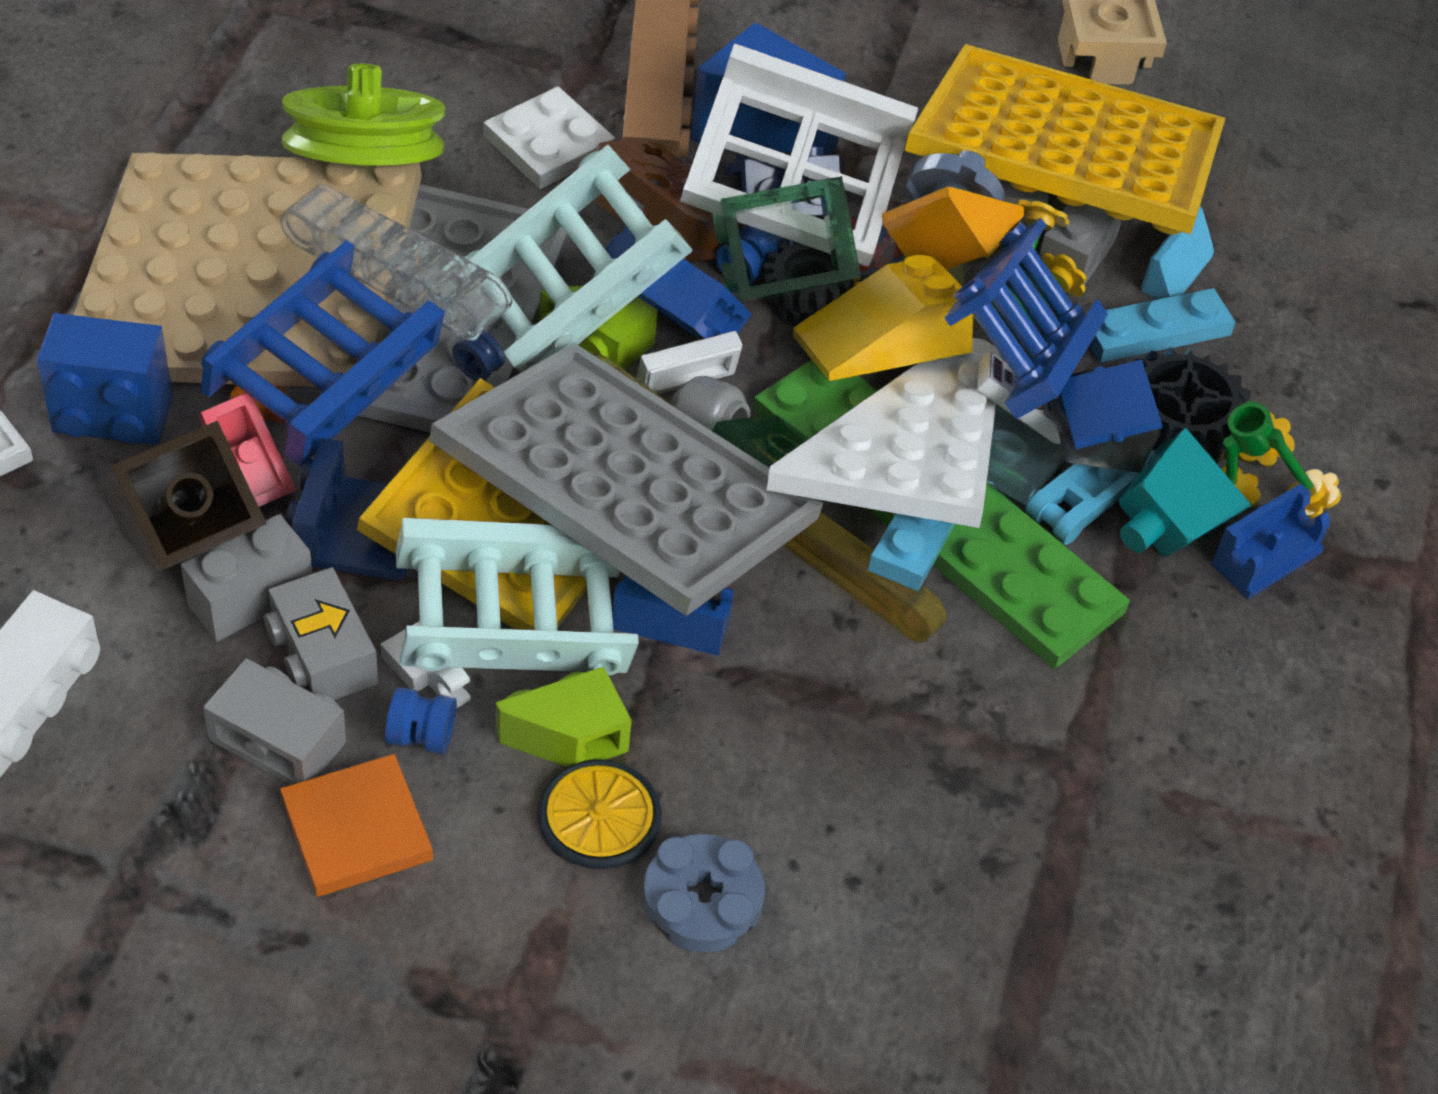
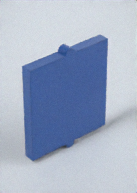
(1110, 404)

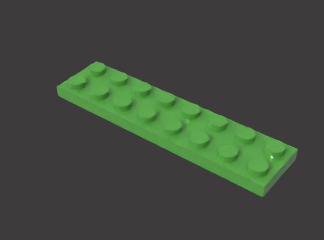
(1005, 565)

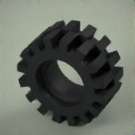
(798, 262)

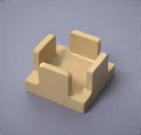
(1115, 34)

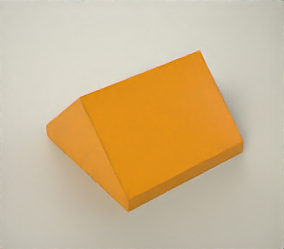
(951, 225)

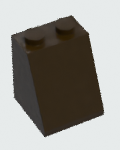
(181, 497)

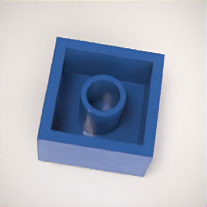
(105, 378)

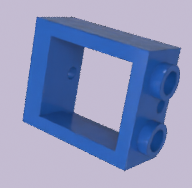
(689, 296)

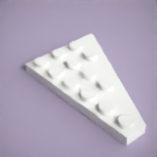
(906, 448)

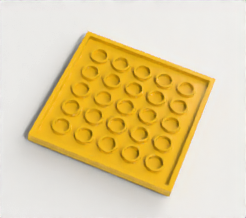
(1072, 138)

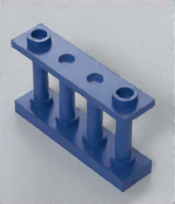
(1064, 336)
(342, 394)

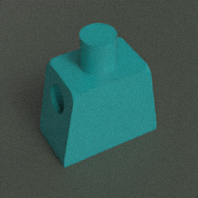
(1178, 498)

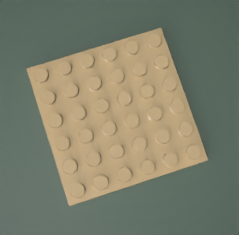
(205, 252)

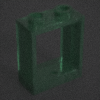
(838, 230)

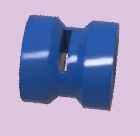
(756, 248)
(421, 720)

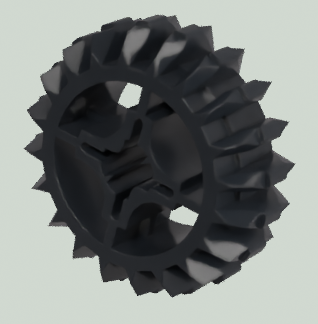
(1194, 396)

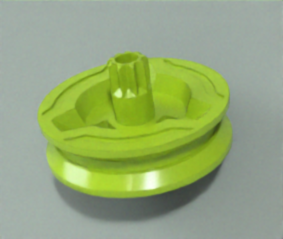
(363, 122)

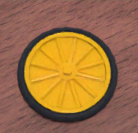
(599, 814)

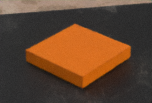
(356, 825)

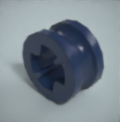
(478, 356)

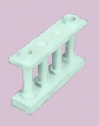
(615, 280)
(506, 548)

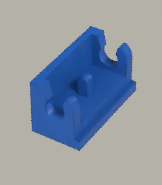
(1270, 542)
(650, 617)

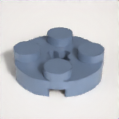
(958, 171)
(709, 860)

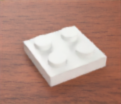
(546, 136)

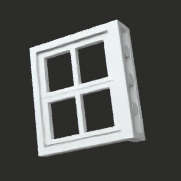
(816, 104)

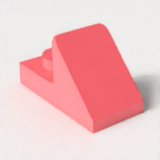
(252, 447)

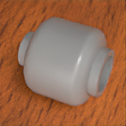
(710, 401)

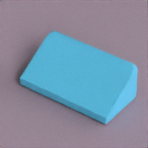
(1178, 261)

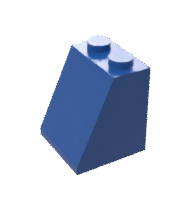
(750, 122)

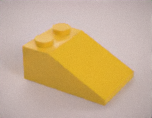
(887, 322)

